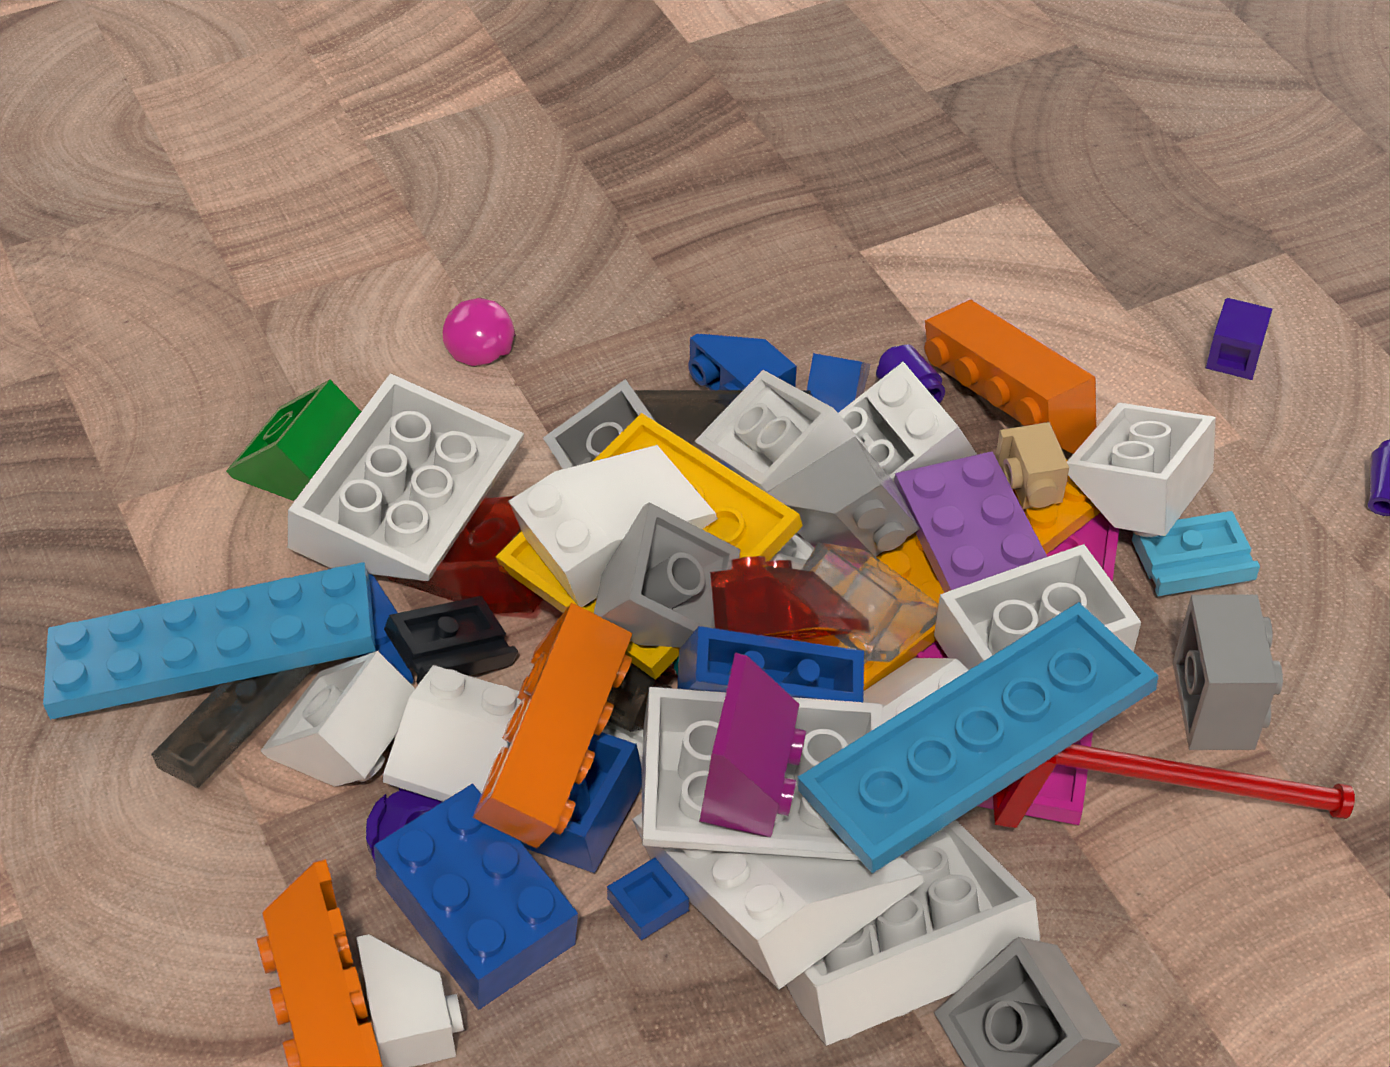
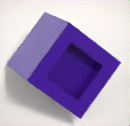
(1238, 338)

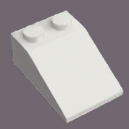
(773, 432)
(586, 510)

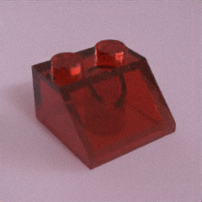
(780, 602)

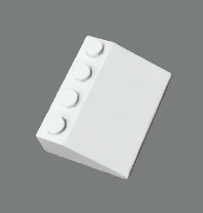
(400, 483)
(676, 763)
(784, 907)
(922, 943)

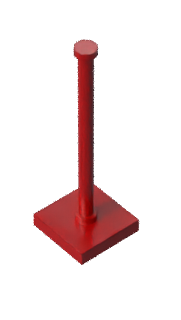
(1015, 799)

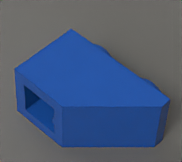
(735, 361)

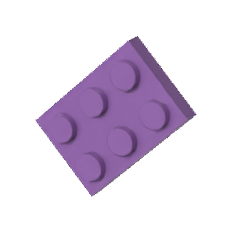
(968, 519)

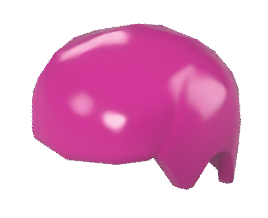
(478, 332)

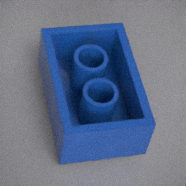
(475, 897)

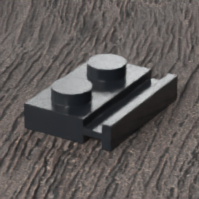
(451, 636)

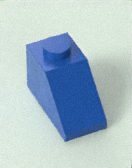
(837, 380)

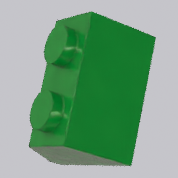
(296, 441)

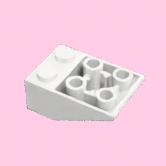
(905, 424)

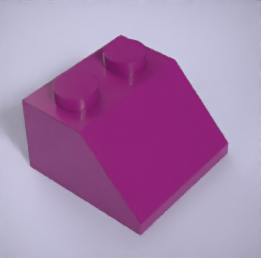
(752, 753)

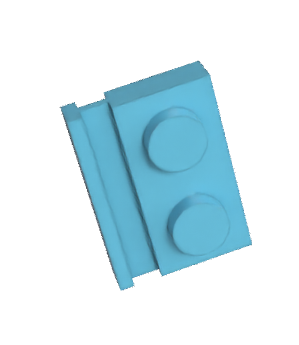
(1197, 554)

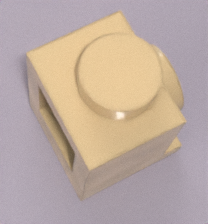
(1033, 464)

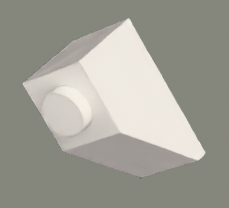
(407, 1006)

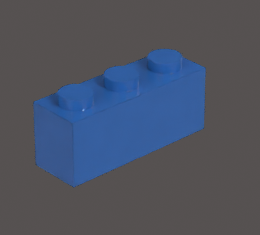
(796, 666)

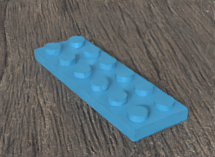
(208, 640)
(975, 736)

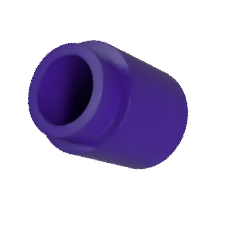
(916, 363)

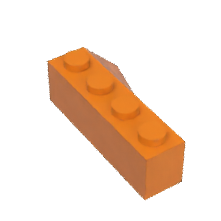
(1013, 371)
(554, 726)
(316, 977)

